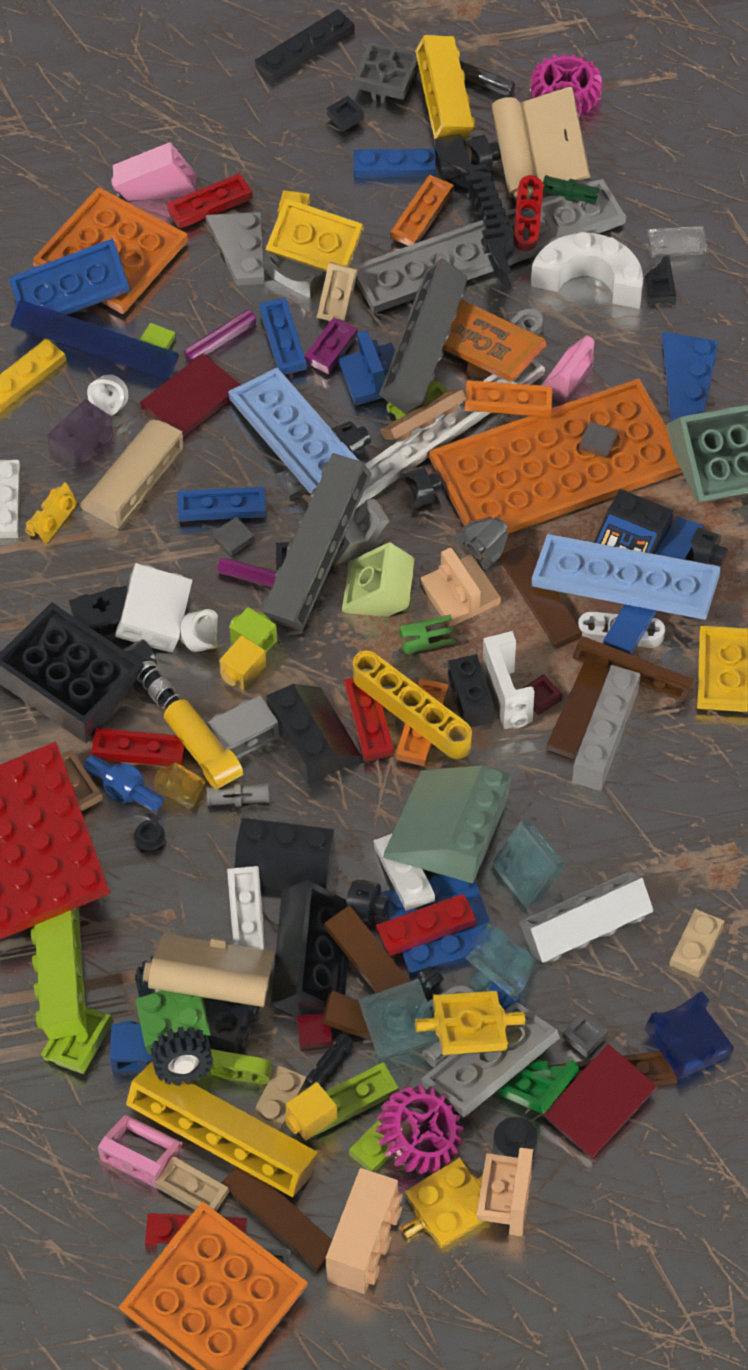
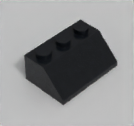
(312, 731)
(285, 853)

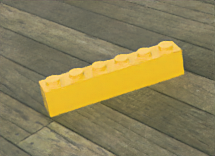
(223, 1130)

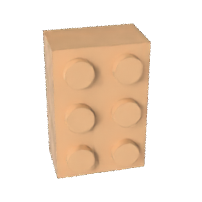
(363, 1231)

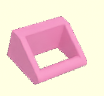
(571, 370)
(131, 1161)

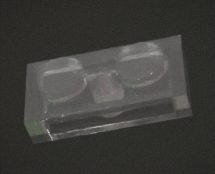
(677, 241)

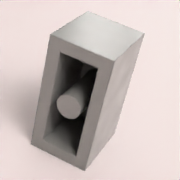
(245, 726)

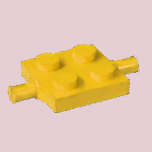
(469, 1022)
(445, 1204)

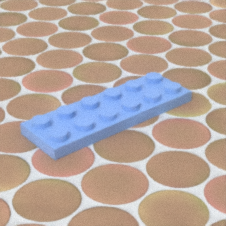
(288, 425)
(626, 576)

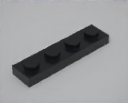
(304, 45)

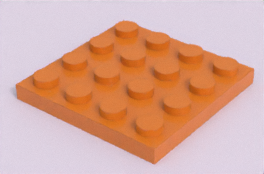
(141, 240)
(213, 1294)

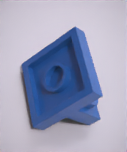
(367, 369)

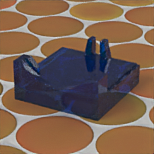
(689, 1036)

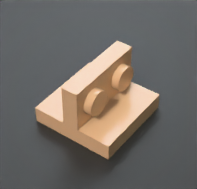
(459, 588)
(506, 1190)

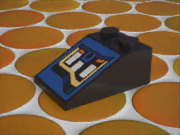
(634, 523)

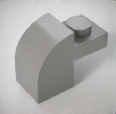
(363, 532)

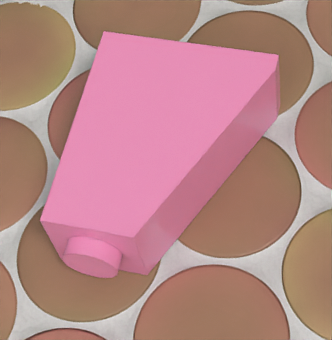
(154, 175)

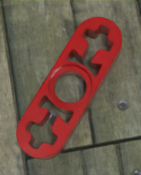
(521, 221)

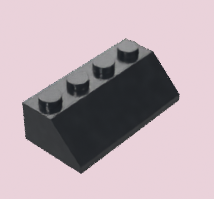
(306, 955)

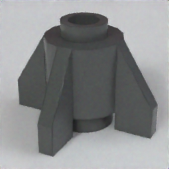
(484, 540)

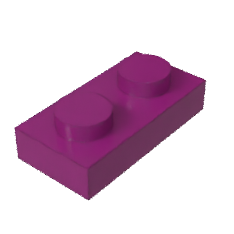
(331, 345)

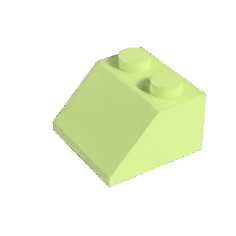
(379, 582)

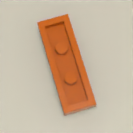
(421, 211)
(508, 398)
(412, 746)

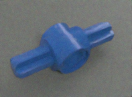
(123, 783)

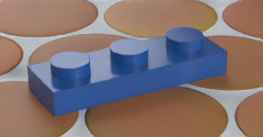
(394, 163)
(282, 336)
(221, 504)

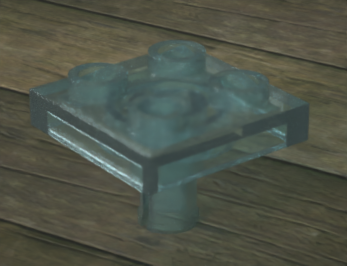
(527, 863)
(499, 962)
(392, 1017)

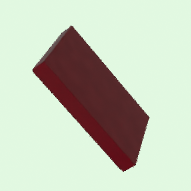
(190, 395)
(600, 1101)

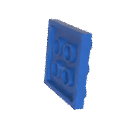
(449, 949)

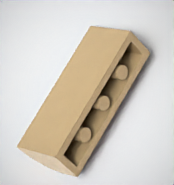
(134, 473)

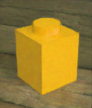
(242, 663)
(310, 1112)

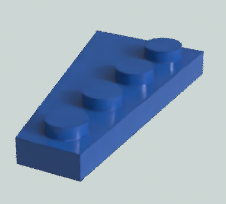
(688, 372)

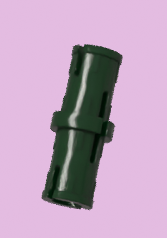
(570, 189)

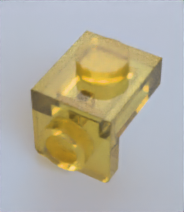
(179, 784)

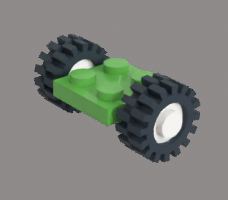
(174, 1032)

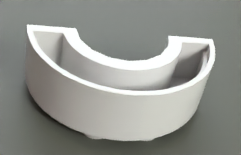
(594, 257)

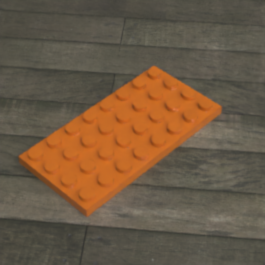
(535, 463)

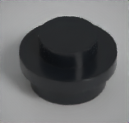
(149, 835)
(430, 978)

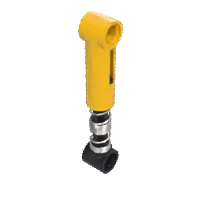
(217, 763)

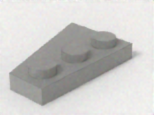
(241, 244)

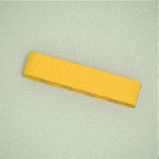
(417, 716)

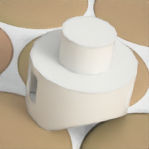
(108, 393)
(199, 630)

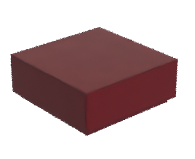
(544, 694)
(313, 1032)

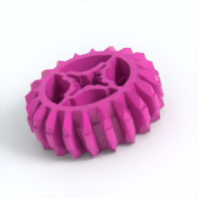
(568, 72)
(402, 1126)

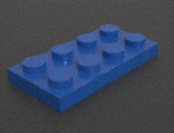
(73, 280)

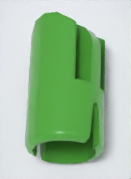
(421, 642)

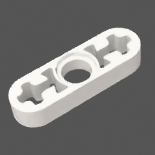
(601, 619)

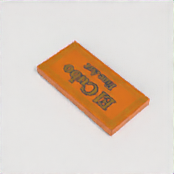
(492, 342)

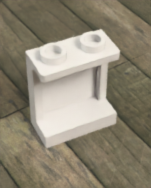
(154, 607)
(512, 705)

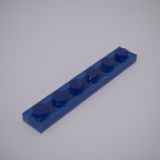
(94, 340)

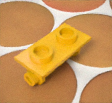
(55, 511)

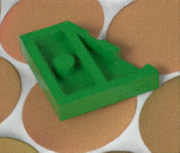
(539, 1084)

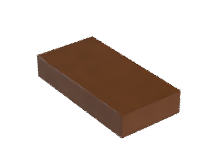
(345, 1014)

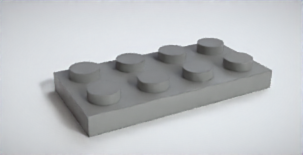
(474, 1077)

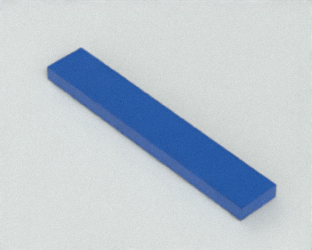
(634, 620)

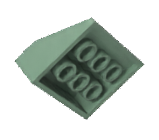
(712, 452)
(450, 820)

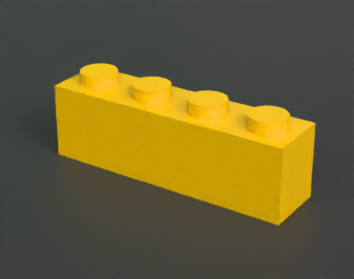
(444, 86)

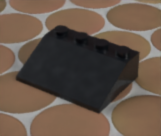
(68, 671)

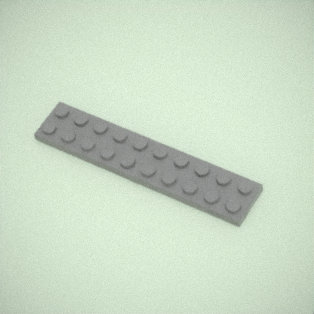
(398, 274)

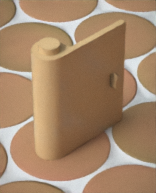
(535, 139)
(210, 969)

